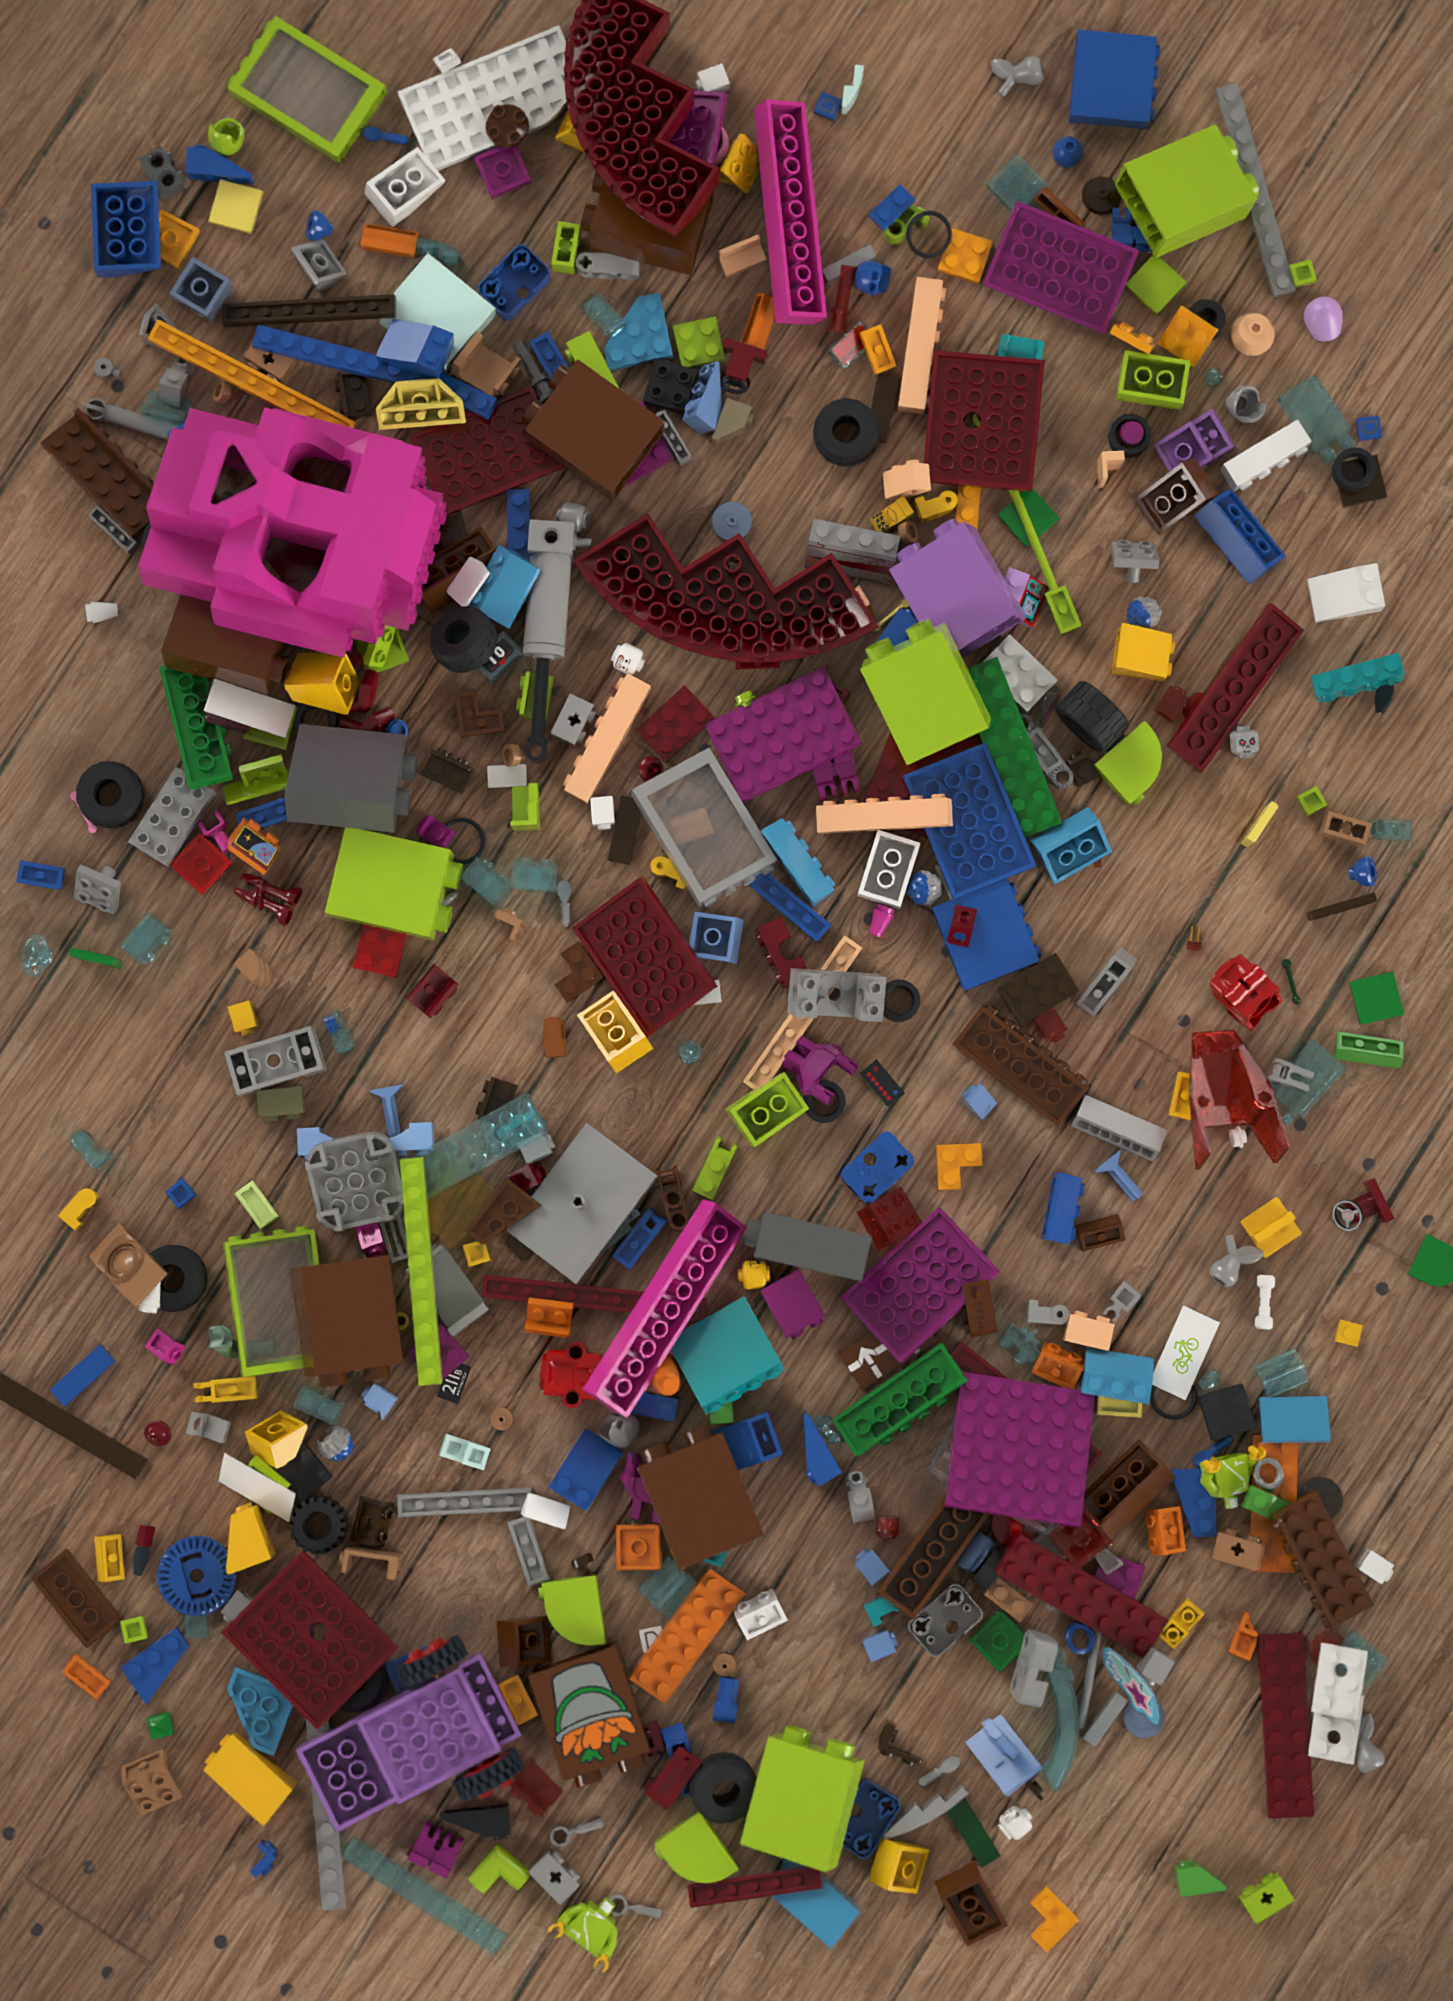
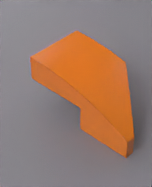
(1243, 1639)

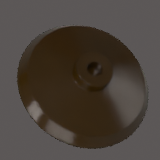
(1101, 195)

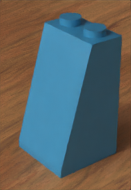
(823, 1911)

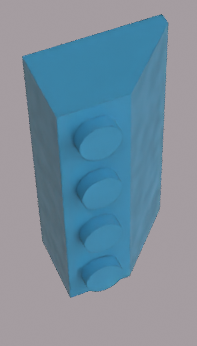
(797, 862)

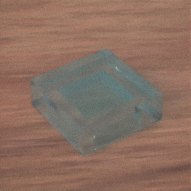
(196, 1626)

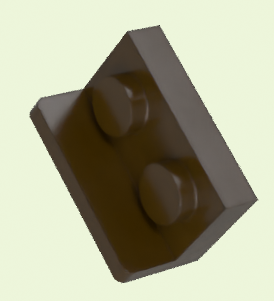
(354, 396)
(448, 771)
(496, 1095)
(372, 1521)

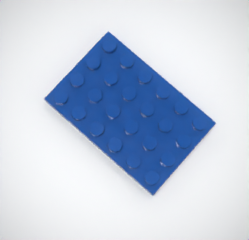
(985, 832)

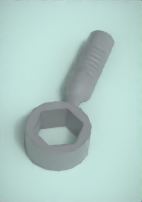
(580, 1829)
(638, 1909)

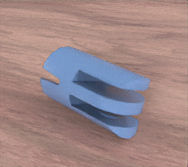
(975, 1552)

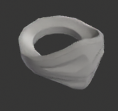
(1278, 1479)

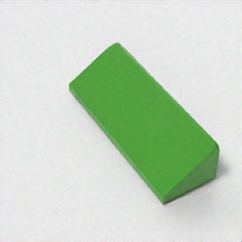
(1369, 1050)

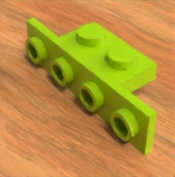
(258, 780)

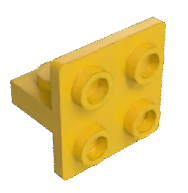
(740, 164)
(1271, 1227)

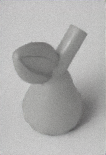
(1027, 72)
(1226, 1269)
(1367, 1756)

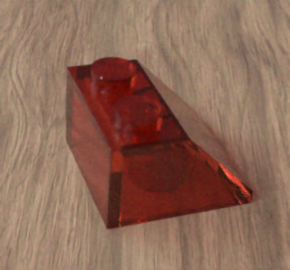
(1080, 1543)

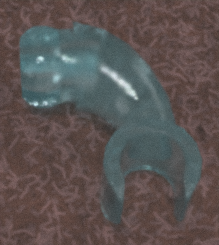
(831, 1436)

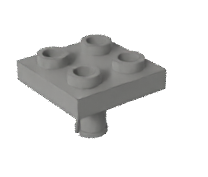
(1134, 556)
(98, 888)

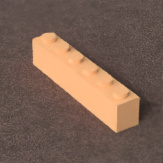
(920, 345)
(607, 739)
(884, 815)

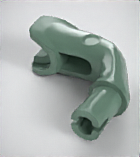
(222, 1342)

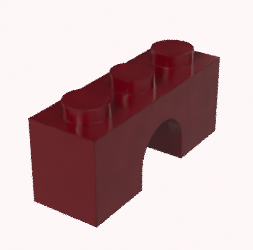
(772, 936)

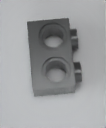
(163, 173)

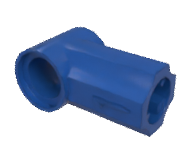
(725, 1705)

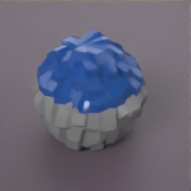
(1143, 612)
(924, 888)
(336, 1444)

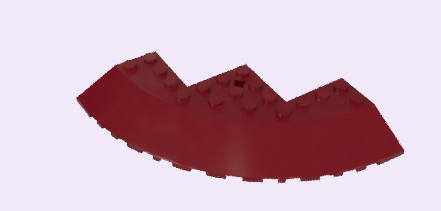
(632, 112)
(720, 608)

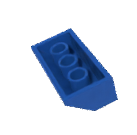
(1239, 535)

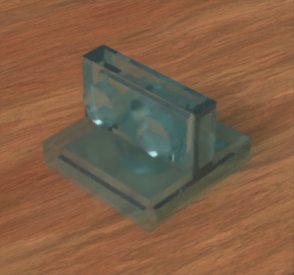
(667, 1587)

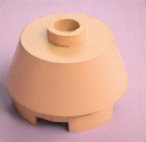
(1252, 334)

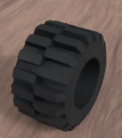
(301, 1533)

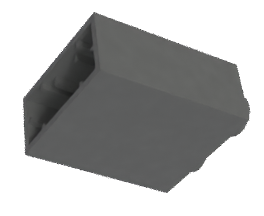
(349, 778)
(809, 1245)

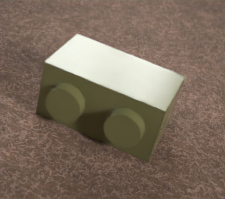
(281, 1102)

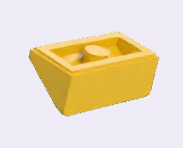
(109, 1558)

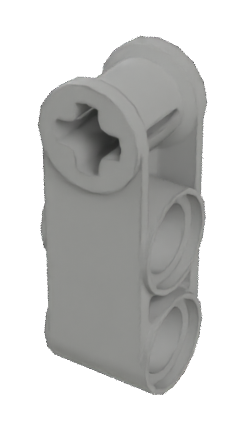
(606, 266)

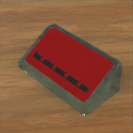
(848, 346)

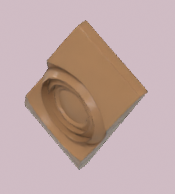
(128, 1265)

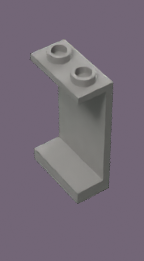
(456, 1297)

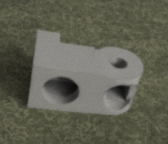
(1049, 1315)

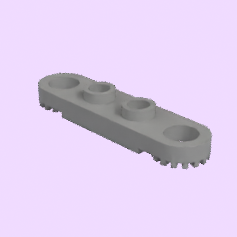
(1047, 755)

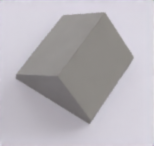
(319, 264)

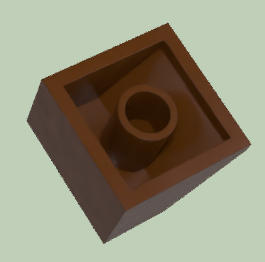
(523, 1641)

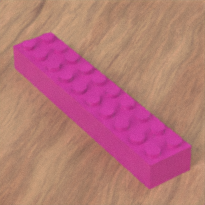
(790, 212)
(664, 1308)

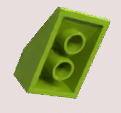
(766, 1109)

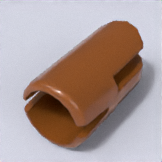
(554, 1038)

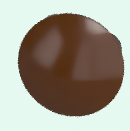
(507, 125)

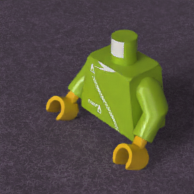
(1230, 1474)
(590, 1928)

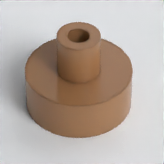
(223, 392)
(907, 532)
(512, 755)
(507, 1417)
(724, 1658)

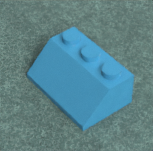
(506, 586)
(1071, 845)
(1117, 1375)

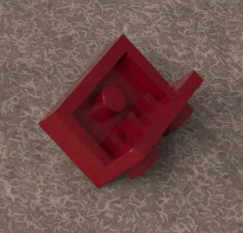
(432, 991)

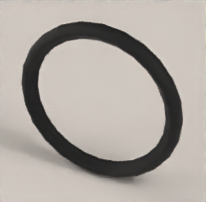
(908, 234)
(483, 839)
(1173, 1417)

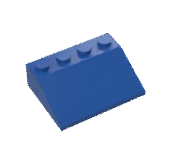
(125, 228)

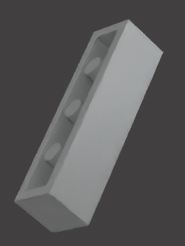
(832, 272)
(674, 440)
(113, 529)
(1104, 1718)

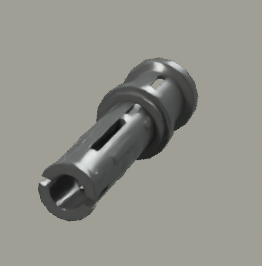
(538, 380)

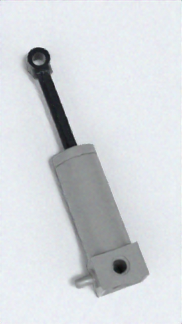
(547, 612)

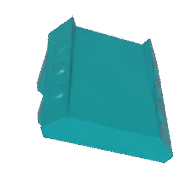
(1020, 347)

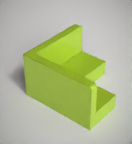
(525, 807)

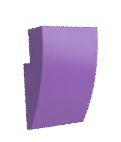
(1201, 438)

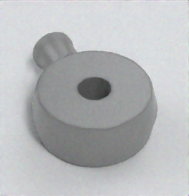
(109, 371)

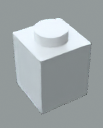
(713, 80)
(602, 812)
(1375, 1566)

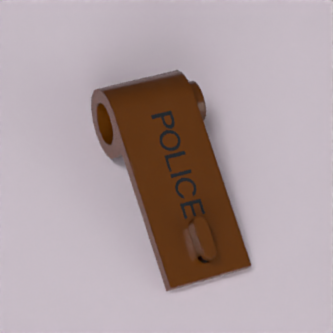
(979, 1309)

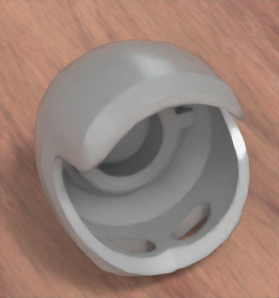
(1245, 405)
(619, 1431)

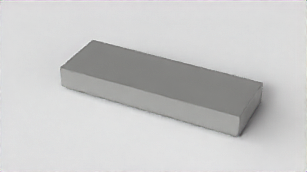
(528, 1550)

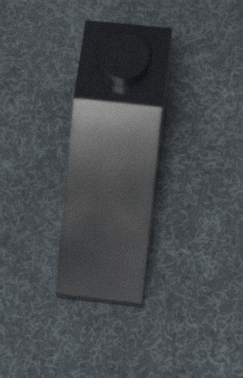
(485, 1820)

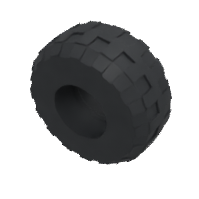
(840, 412)
(474, 631)
(91, 784)
(194, 1273)
(370, 1694)
(717, 1768)

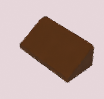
(1100, 1232)

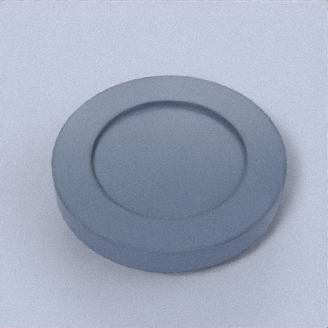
(730, 520)
(1139, 1724)

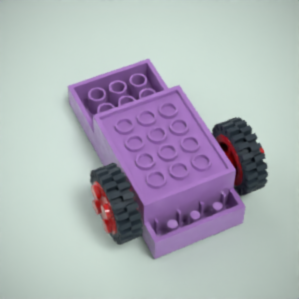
(418, 1738)

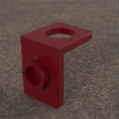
(962, 922)

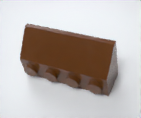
(445, 570)
(1126, 1488)

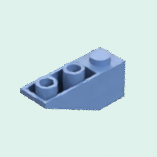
(705, 403)
(978, 1101)

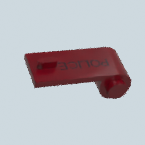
(672, 1778)

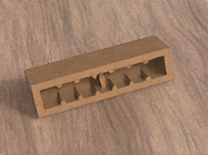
(255, 968)

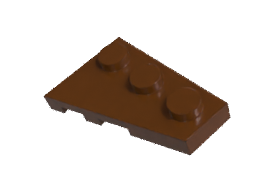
(501, 1211)

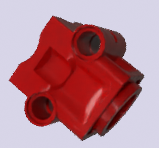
(1245, 991)
(566, 1373)

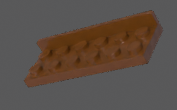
(102, 471)
(1021, 1064)
(1321, 1560)

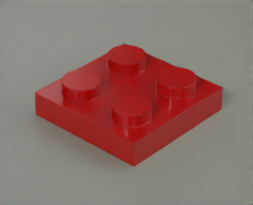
(201, 864)
(379, 951)

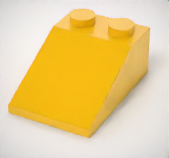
(615, 1031)

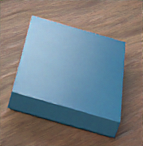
(1294, 1419)

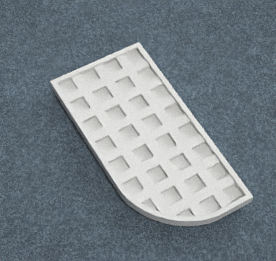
(454, 106)

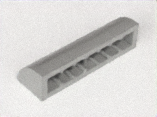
(1119, 1128)

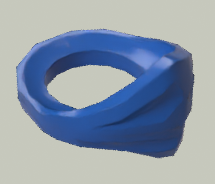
(1069, 1637)

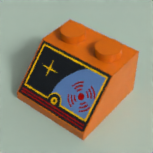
(254, 845)

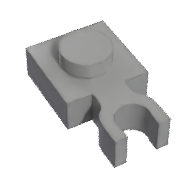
(1124, 1299)

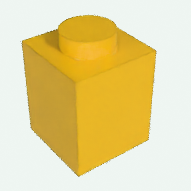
(243, 1018)

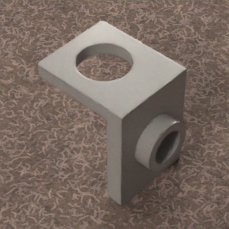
(210, 1427)

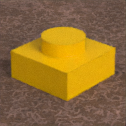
(476, 1253)
(1348, 1333)

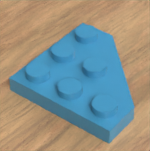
(642, 338)
(260, 1709)

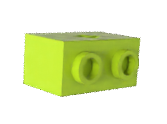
(566, 247)
(1278, 1896)

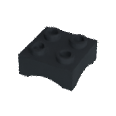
(670, 386)
(1226, 1412)
(304, 1473)

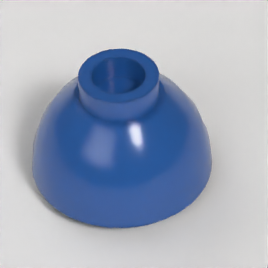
(1067, 152)
(318, 226)
(1364, 872)

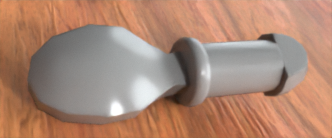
(564, 892)
(948, 1766)

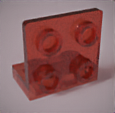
(889, 1218)
(535, 1788)

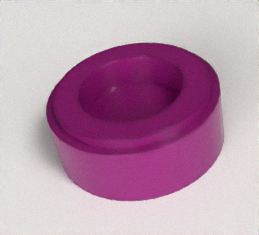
(1131, 432)

